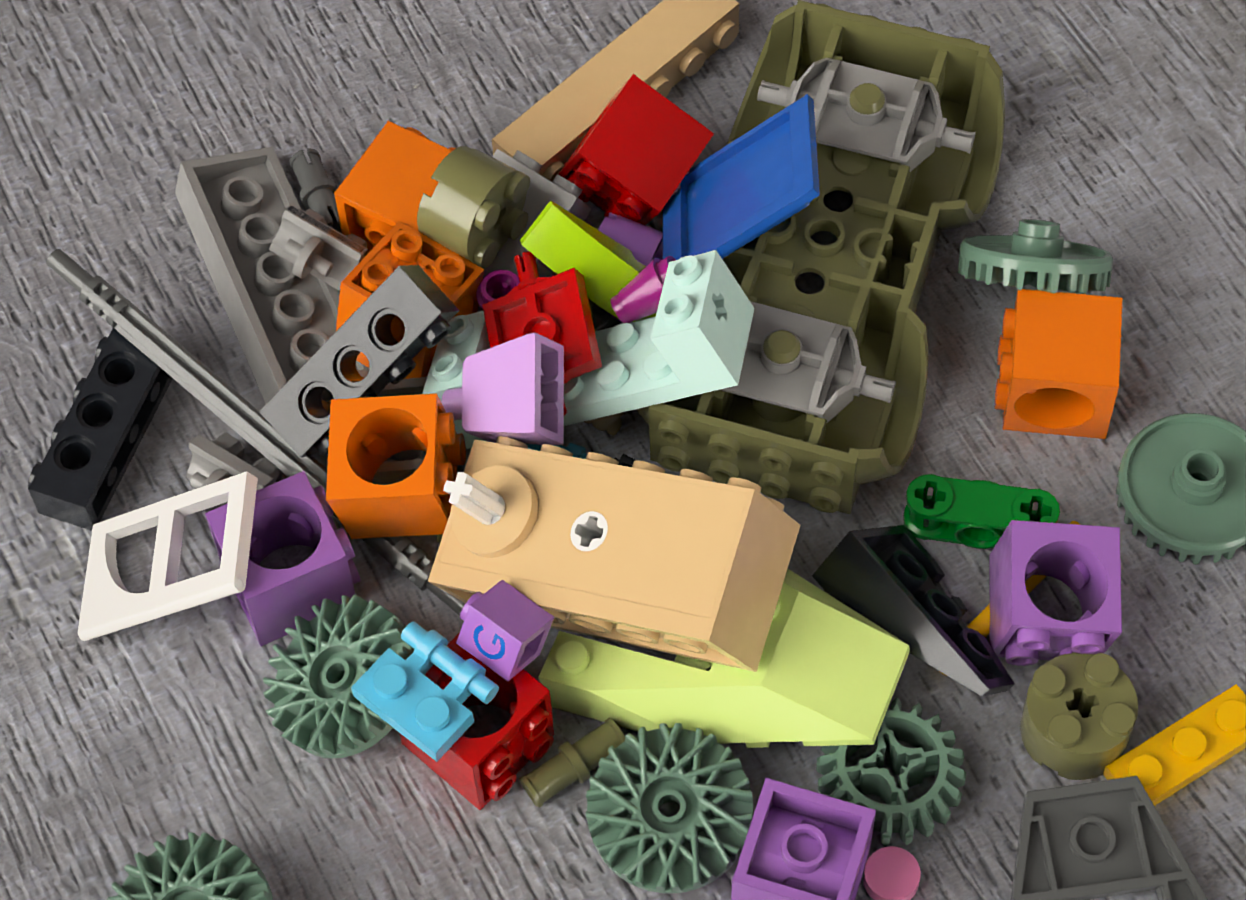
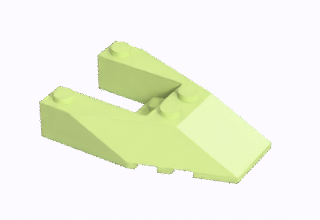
(817, 682)

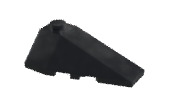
(898, 587)

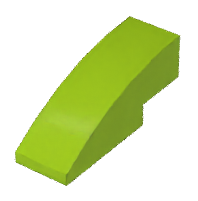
(568, 243)

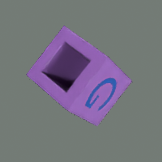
(503, 629)

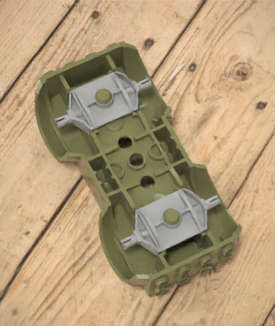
(842, 373)

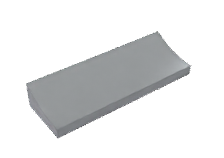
(234, 215)

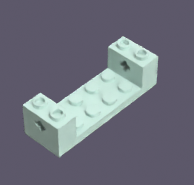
(681, 352)

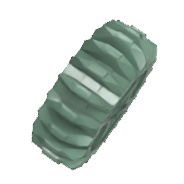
(930, 758)

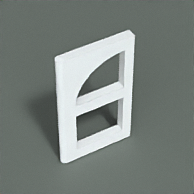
(111, 607)

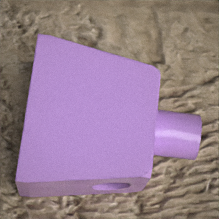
(512, 392)

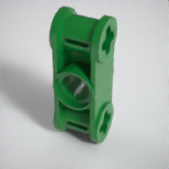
(972, 511)

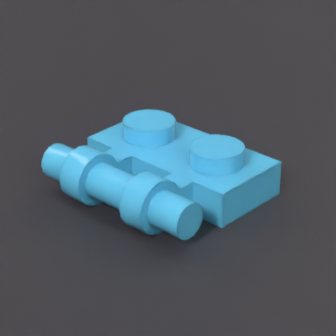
(415, 704)

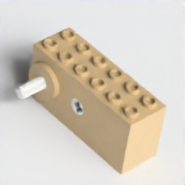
(620, 548)

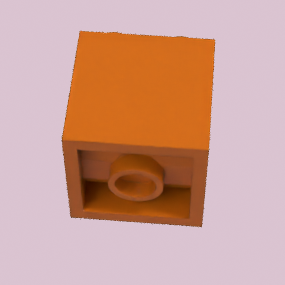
(388, 183)
(406, 246)
(1059, 363)
(367, 434)

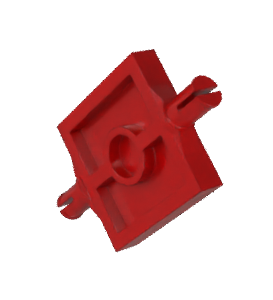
(551, 307)

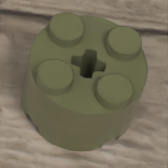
(474, 205)
(1078, 714)

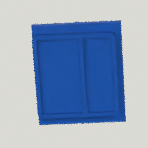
(745, 186)

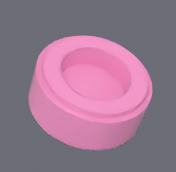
(891, 874)

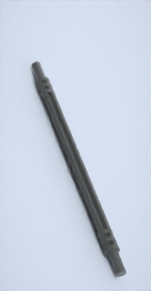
(229, 406)

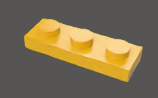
(1187, 747)

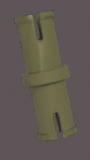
(571, 763)

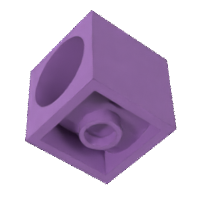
(285, 516)
(1078, 556)
(803, 847)

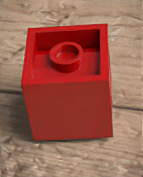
(636, 153)
(488, 764)

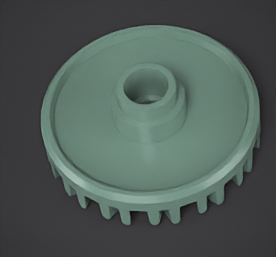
(1036, 258)
(1187, 486)
(319, 669)
(662, 768)
(194, 871)

